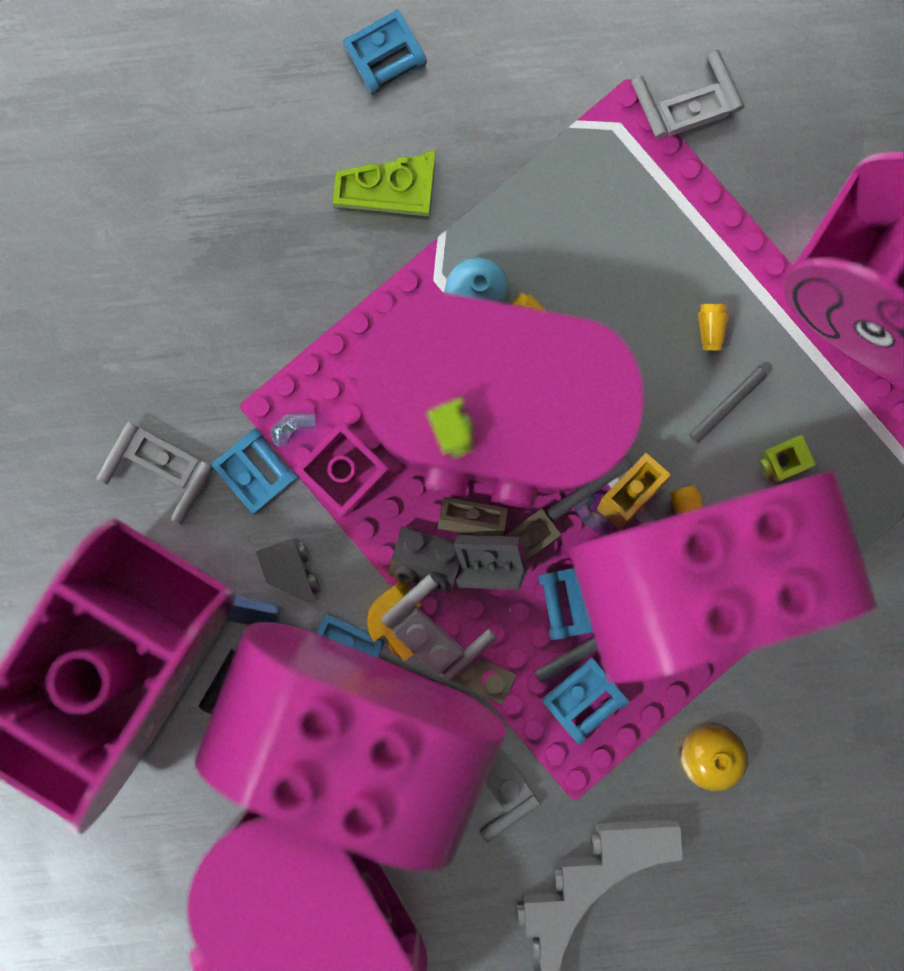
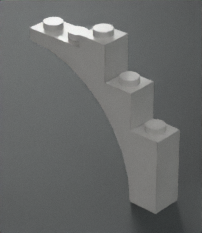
(621, 851)

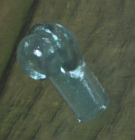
(288, 424)
(592, 518)

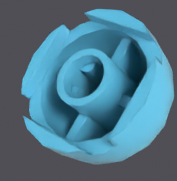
(478, 279)

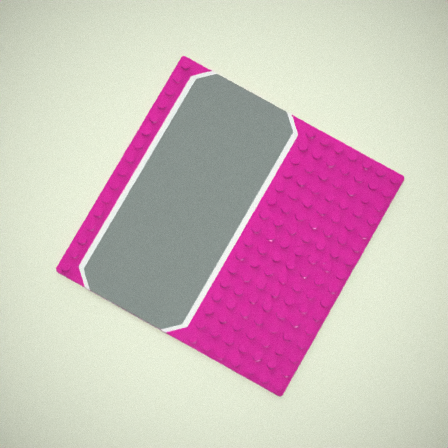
(636, 241)

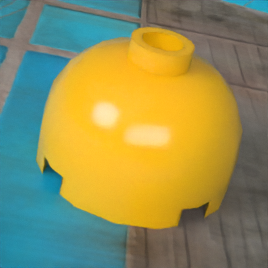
(714, 757)

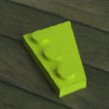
(390, 187)

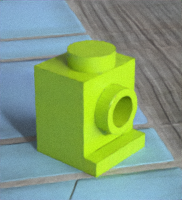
(451, 428)
(797, 459)

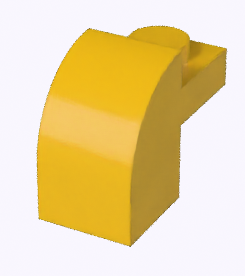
(380, 608)

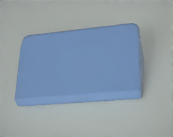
(251, 611)

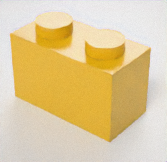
(633, 491)

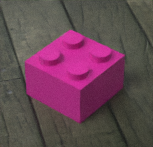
(342, 470)

